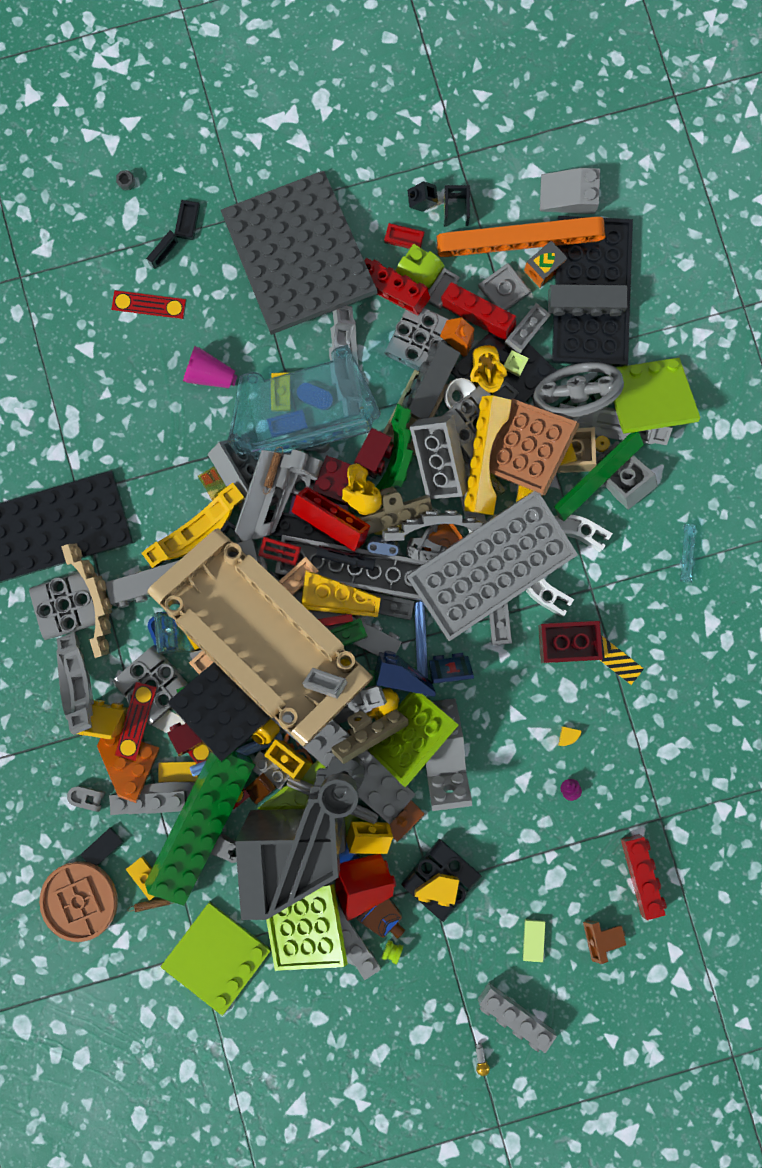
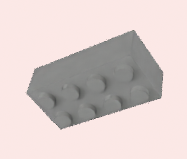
(439, 457)

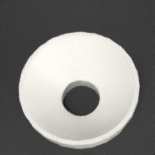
(462, 385)

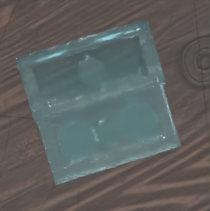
(169, 636)

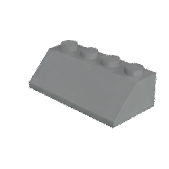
(235, 468)

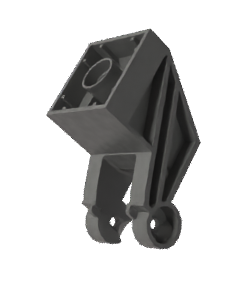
(296, 850)

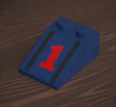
(450, 669)
(396, 673)

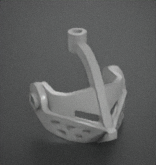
(422, 555)

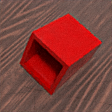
(363, 885)

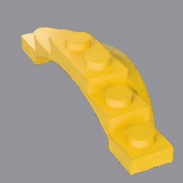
(194, 531)

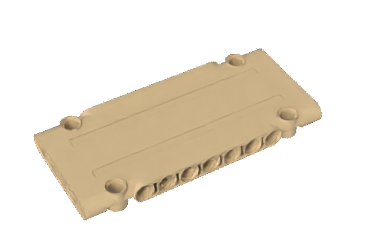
(257, 634)

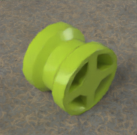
(392, 952)

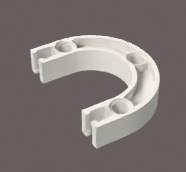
(571, 528)

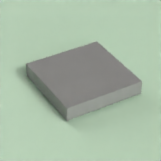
(504, 287)

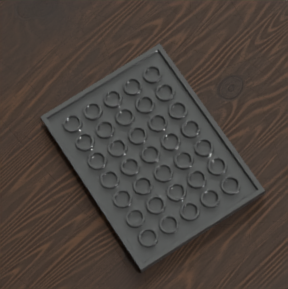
(298, 252)

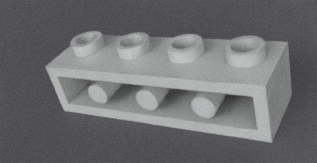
(517, 1018)

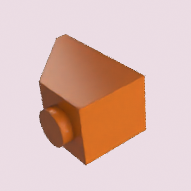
(459, 335)

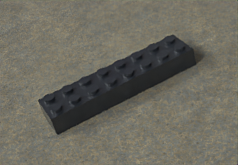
(294, 526)

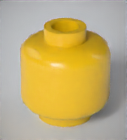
(266, 733)

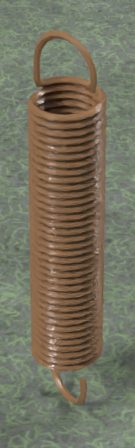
(272, 470)
(146, 905)

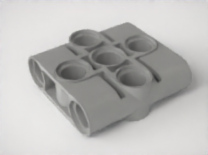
(402, 345)
(464, 421)
(56, 622)
(150, 661)

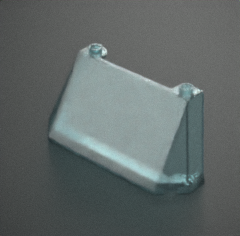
(302, 407)

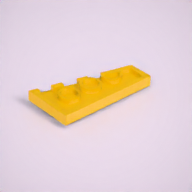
(336, 597)

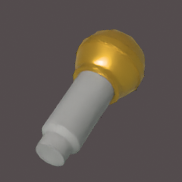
(482, 1067)

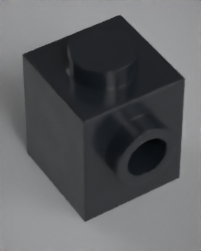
(422, 196)

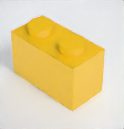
(288, 759)
(369, 838)

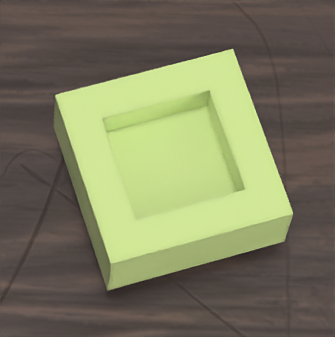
(515, 363)

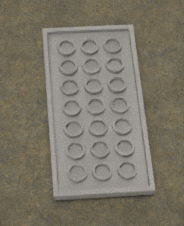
(492, 565)

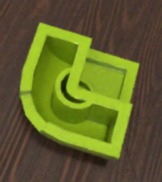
(420, 266)

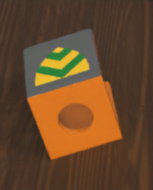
(544, 263)

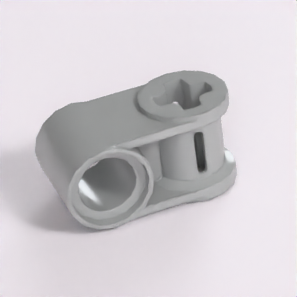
(224, 847)

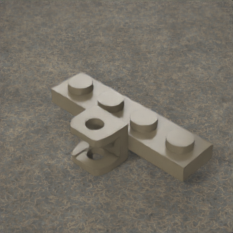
(395, 511)
(367, 734)

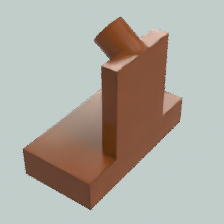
(405, 820)
(603, 941)

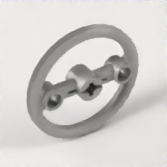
(578, 389)

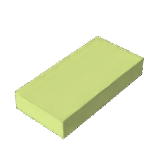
(533, 940)

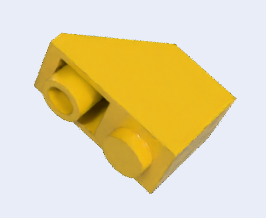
(439, 888)

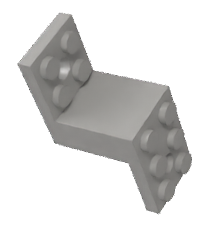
(448, 768)

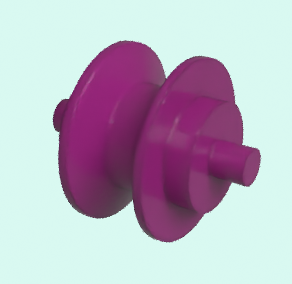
(571, 789)

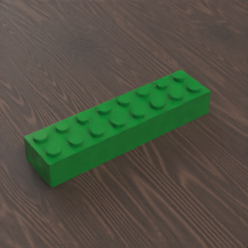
(198, 827)

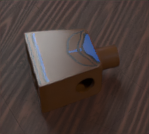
(383, 919)

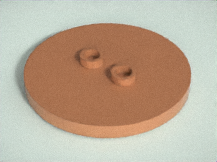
(78, 901)

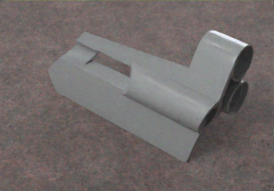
(257, 503)

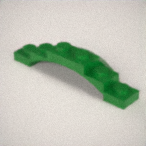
(401, 455)

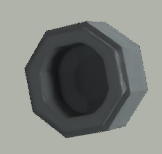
(125, 180)

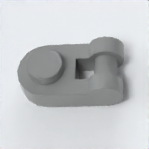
(79, 795)

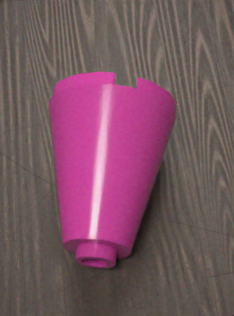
(208, 370)

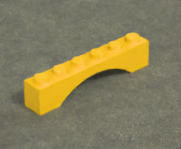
(492, 416)

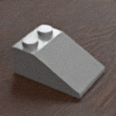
(570, 191)
(630, 481)

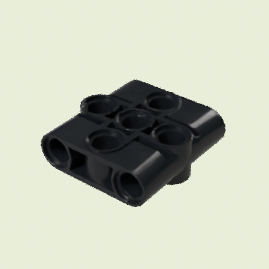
(444, 855)

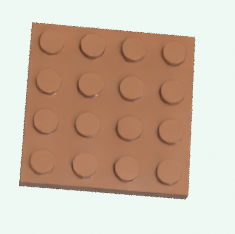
(531, 446)

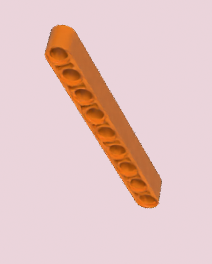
(520, 236)

